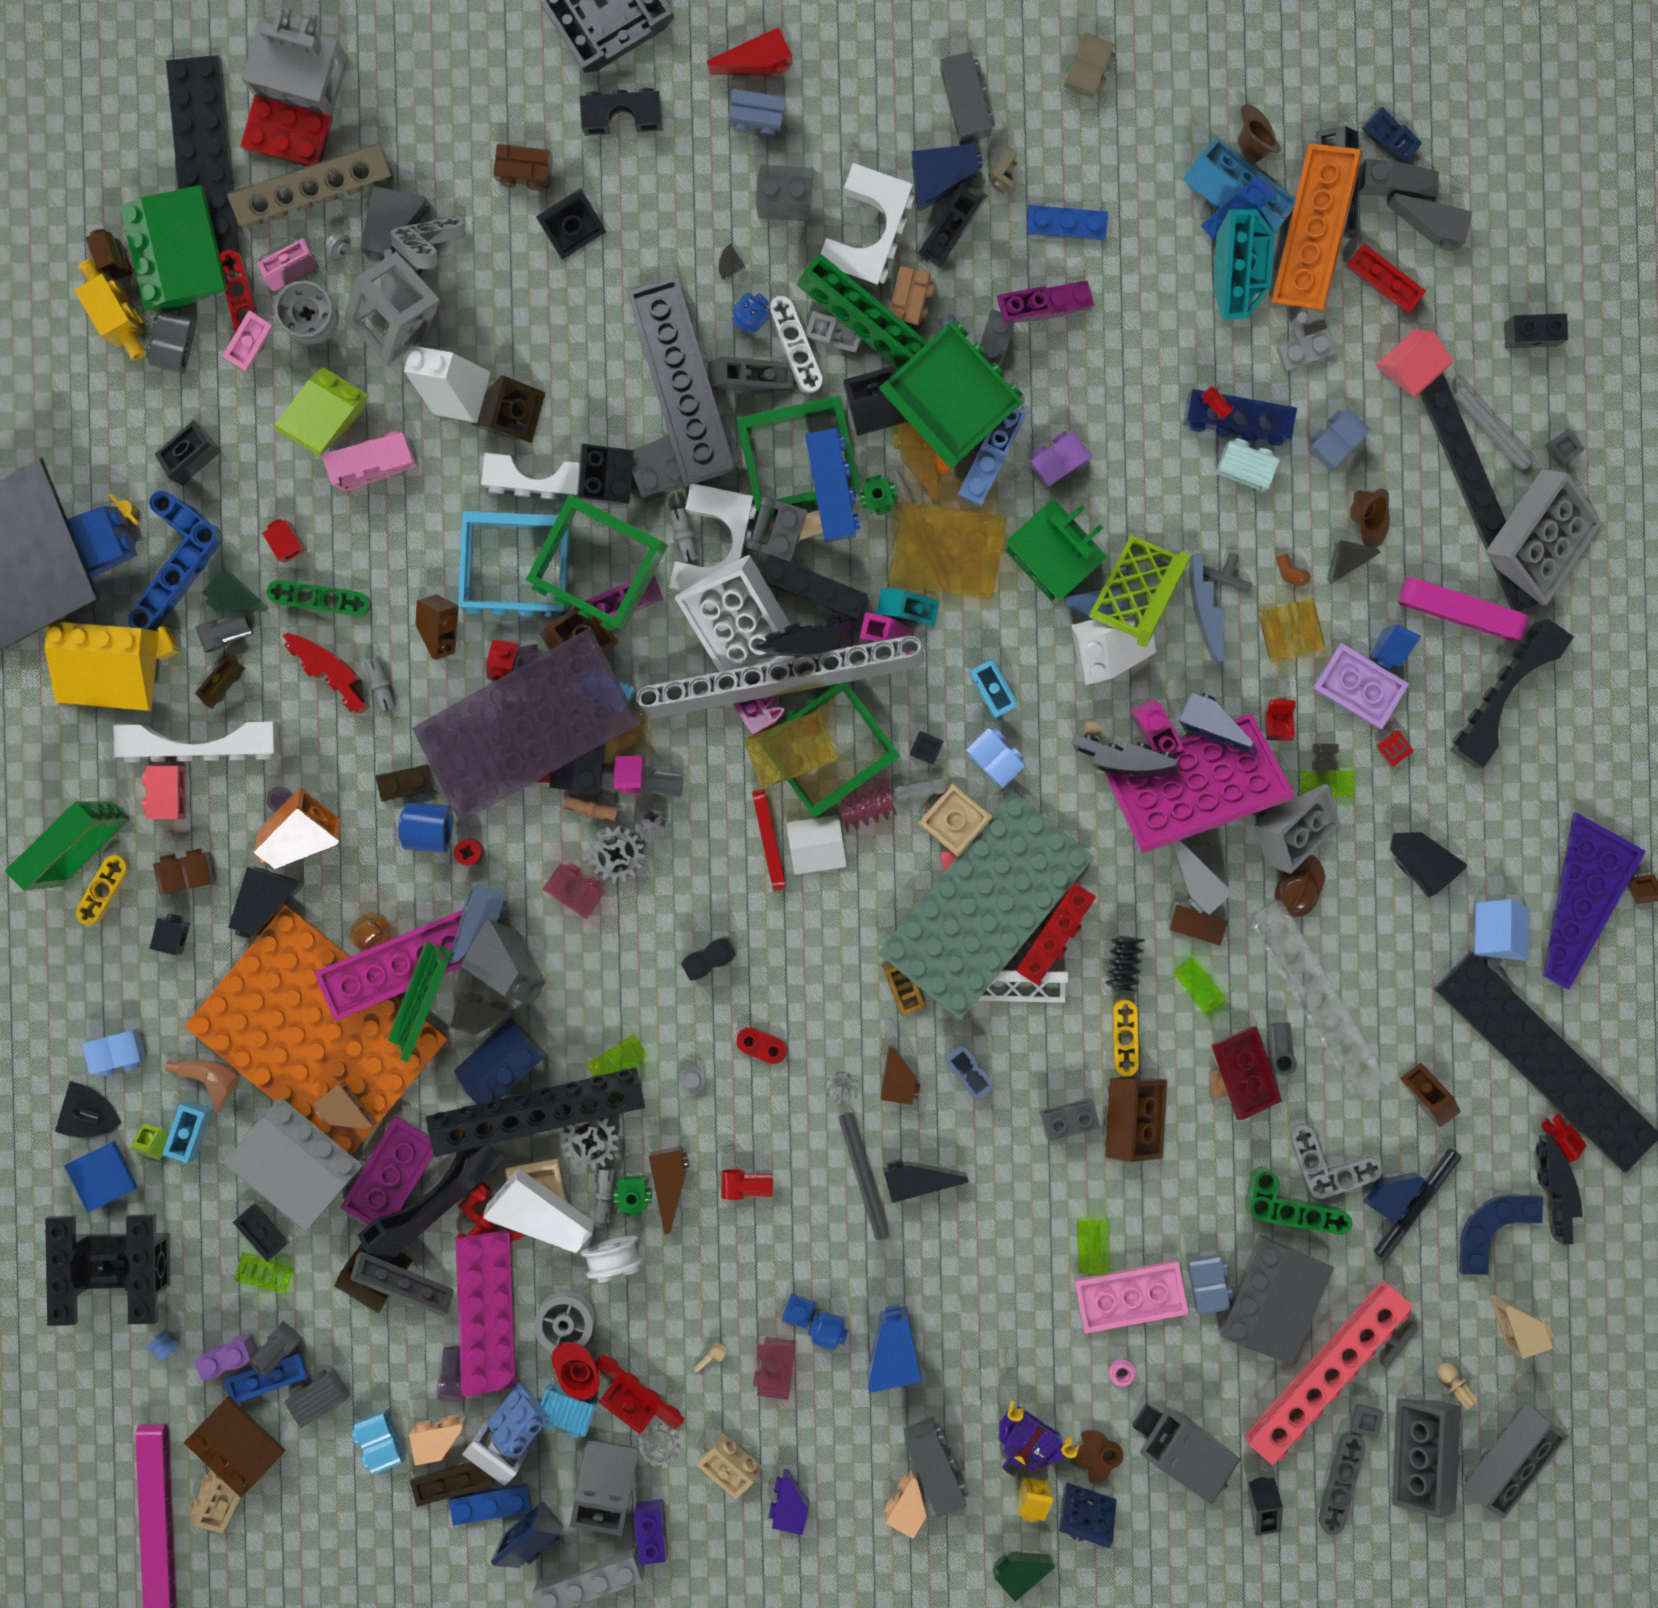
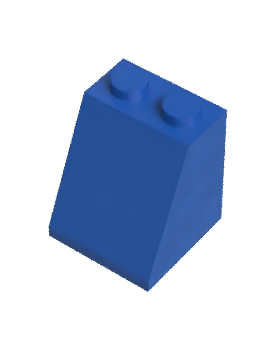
(102, 539)
(893, 1352)

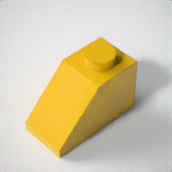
(1034, 1499)

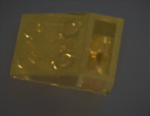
(791, 749)

